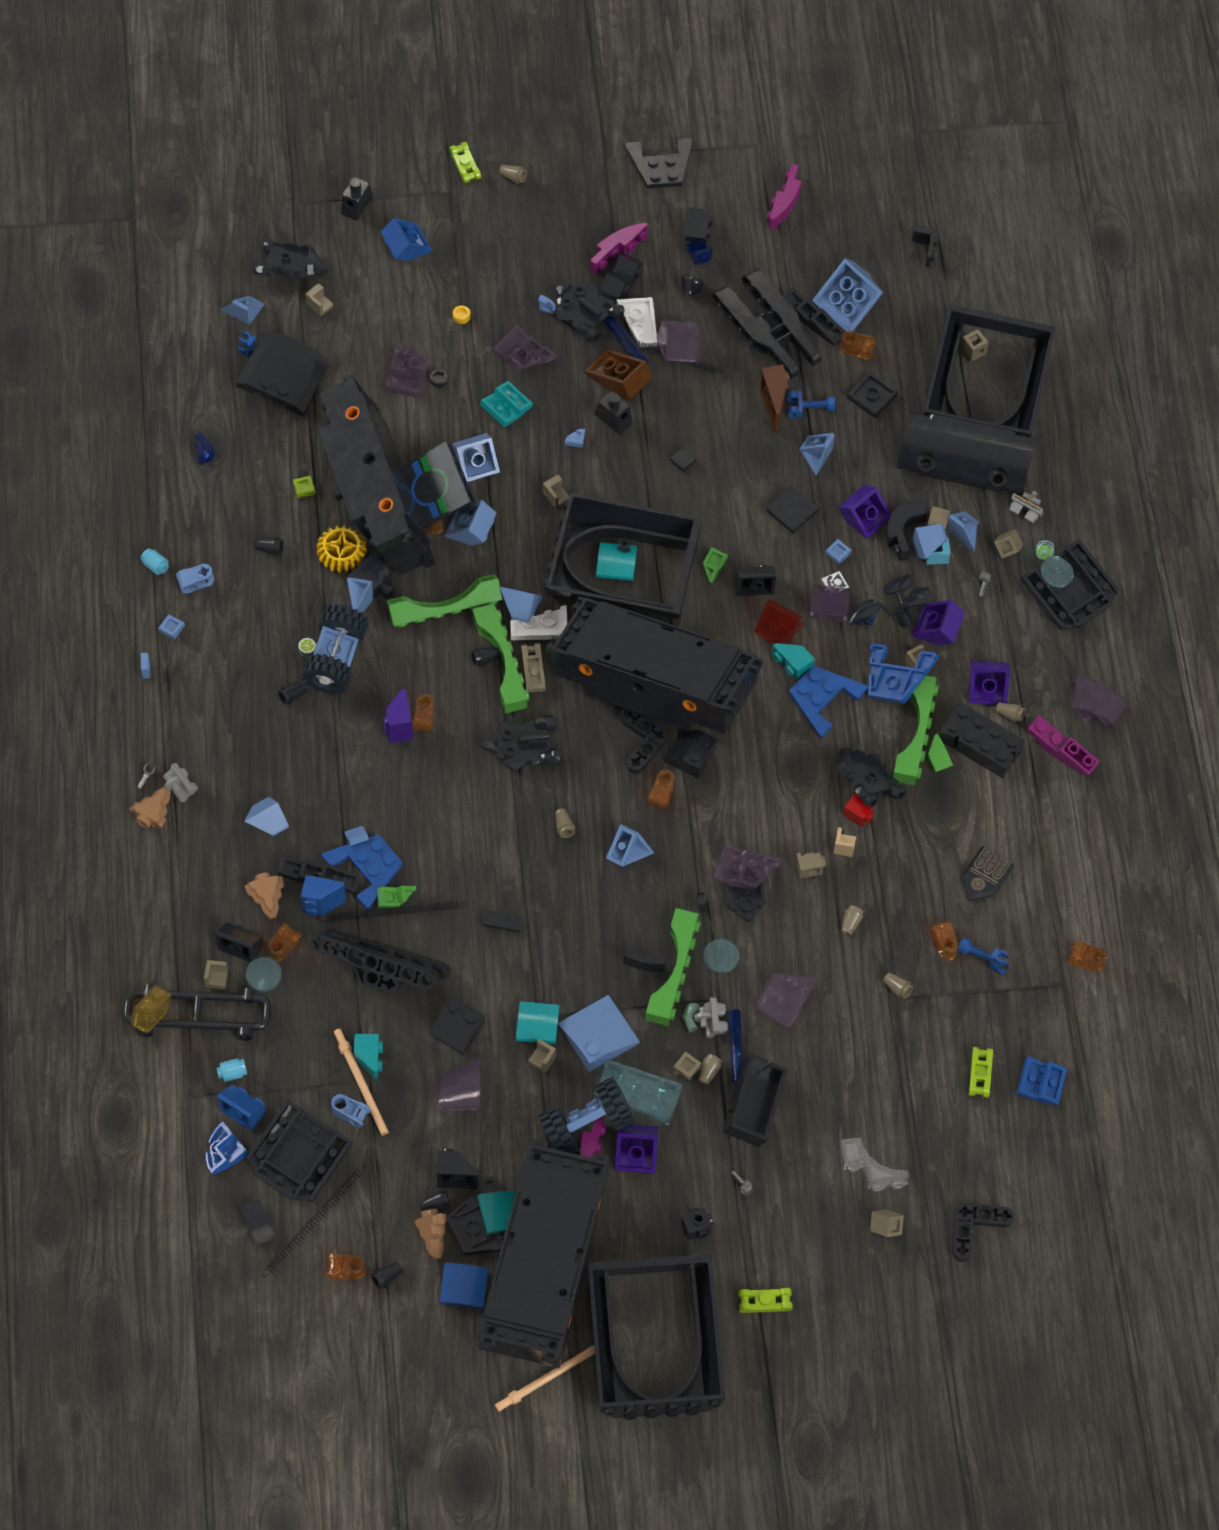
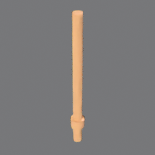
(345, 1048)
(515, 1396)

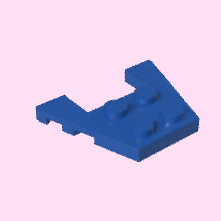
(896, 682)
(817, 690)
(373, 860)

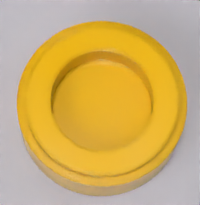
(461, 314)

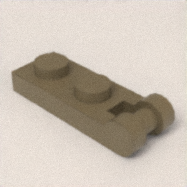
(533, 668)

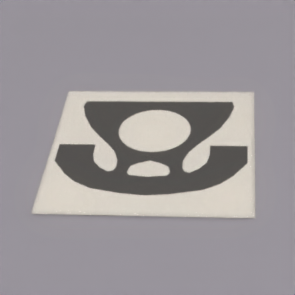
(835, 580)

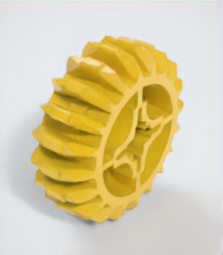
(332, 543)

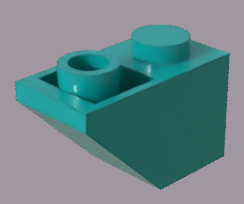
(794, 658)
(367, 1053)

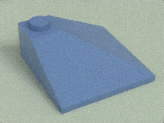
(848, 295)
(598, 1033)

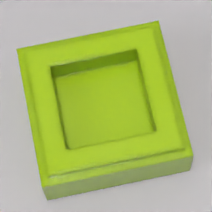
(304, 486)

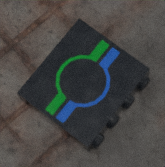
(438, 484)

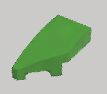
(714, 563)
(938, 755)
(393, 896)

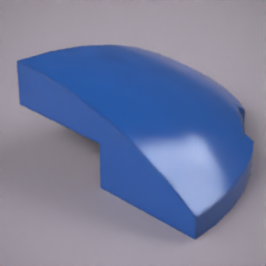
(224, 1150)

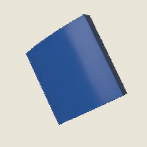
(1041, 1081)
(463, 1285)

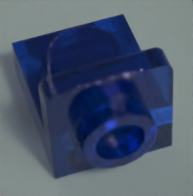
(699, 252)
(205, 449)

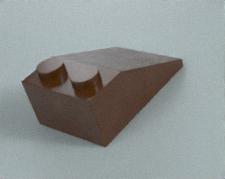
(620, 373)
(773, 390)

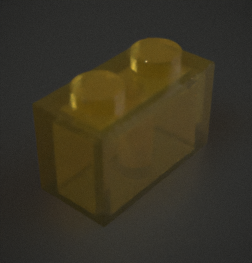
(151, 1009)

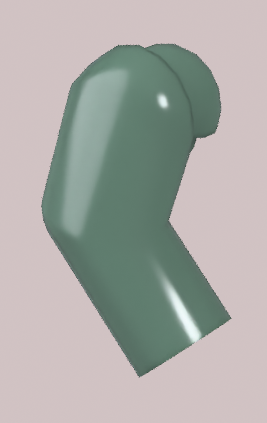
(688, 1015)

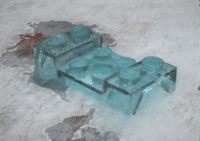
(644, 1091)

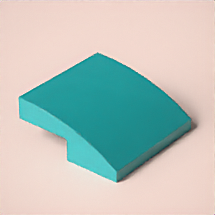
(506, 404)
(614, 563)
(537, 1022)
(496, 1210)

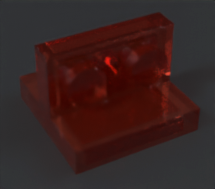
(778, 623)

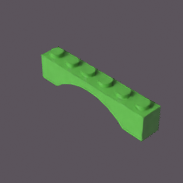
(482, 591)
(488, 625)
(907, 762)
(661, 1003)

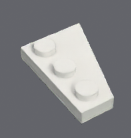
(640, 319)
(541, 626)

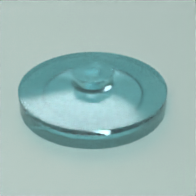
(1057, 572)
(721, 956)
(263, 974)

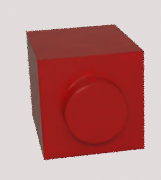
(857, 811)

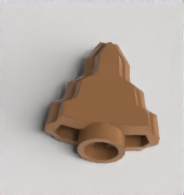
(152, 809)
(266, 892)
(432, 1231)

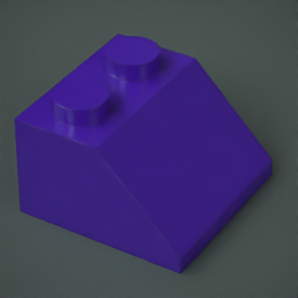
(865, 511)
(939, 622)
(988, 682)
(398, 719)
(636, 1148)

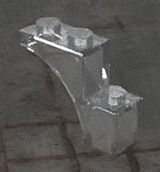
(877, 1176)

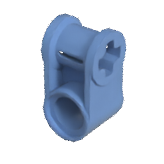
(193, 578)
(352, 1113)

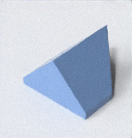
(244, 309)
(817, 449)
(963, 528)
(928, 539)
(360, 593)
(521, 604)
(267, 817)
(628, 847)

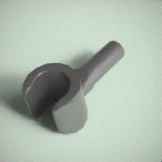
(985, 578)
(146, 775)
(746, 1186)

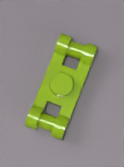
(465, 162)
(980, 1072)
(765, 1300)

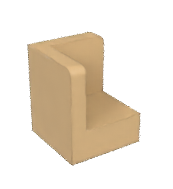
(844, 844)

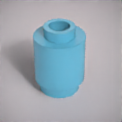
(154, 561)
(232, 1070)

